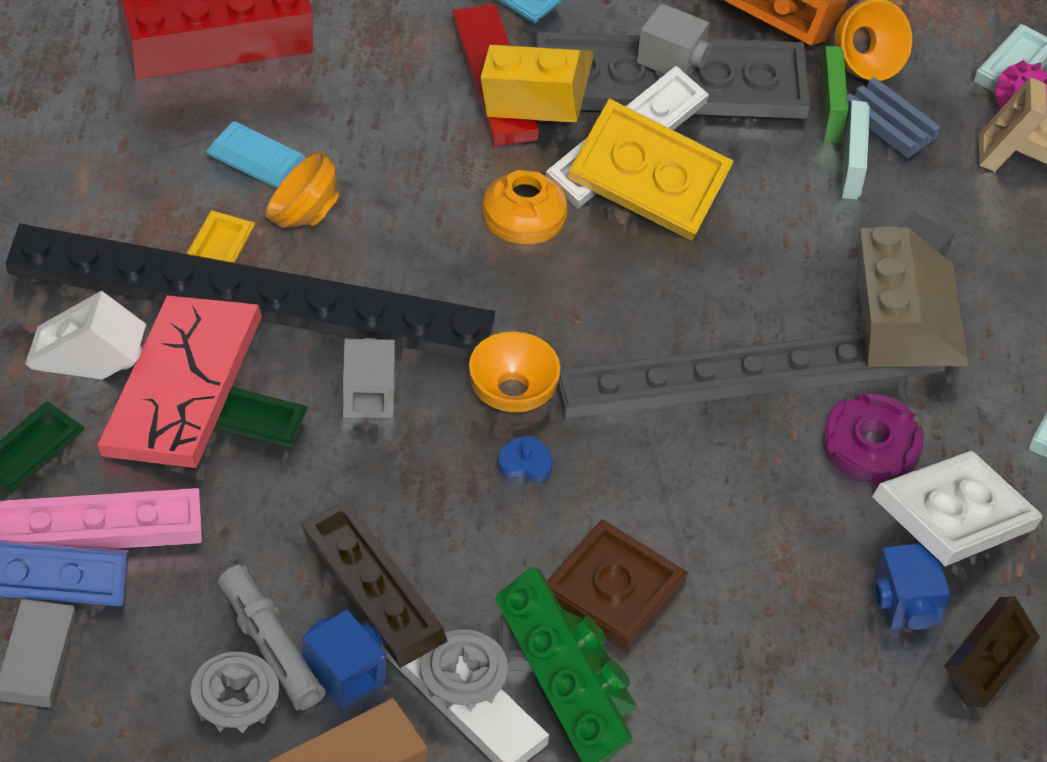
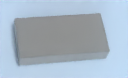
(36, 652)

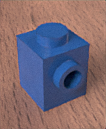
(910, 587)
(345, 658)

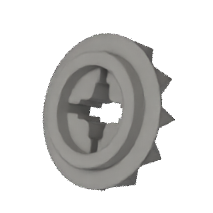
(482, 657)
(236, 671)

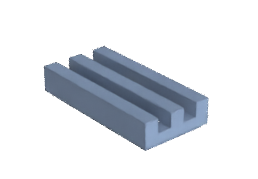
(896, 114)

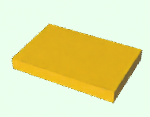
(650, 169)

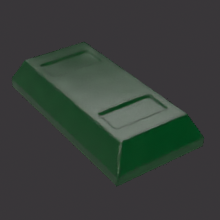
(261, 418)
(35, 444)

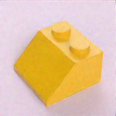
(535, 82)

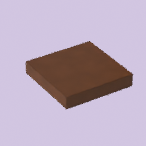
(616, 583)

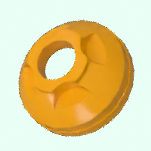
(889, 39)
(305, 193)
(524, 218)
(517, 358)

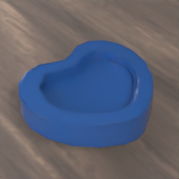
(525, 458)

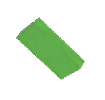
(833, 94)

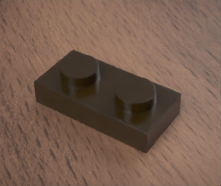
(992, 651)

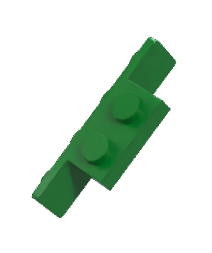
(570, 666)

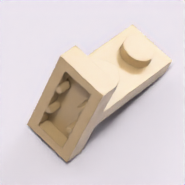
(1018, 127)

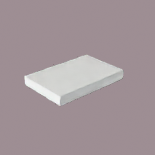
(957, 507)

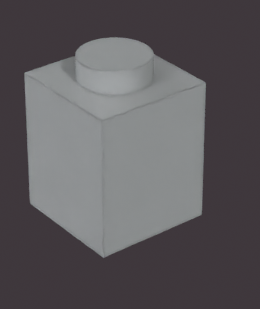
(673, 40)
(368, 378)

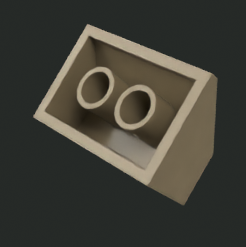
(908, 301)

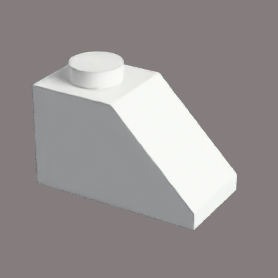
(88, 340)

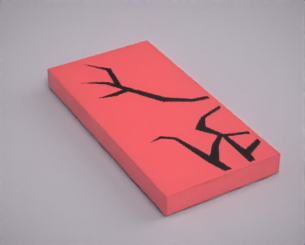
(180, 381)

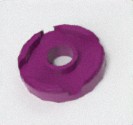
(866, 459)

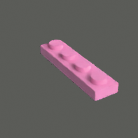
(105, 519)

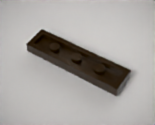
(374, 583)

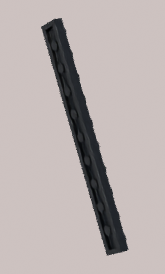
(281, 295)

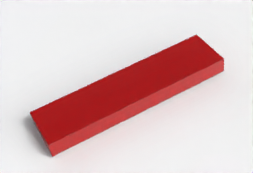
(476, 31)

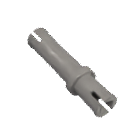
(260, 620)

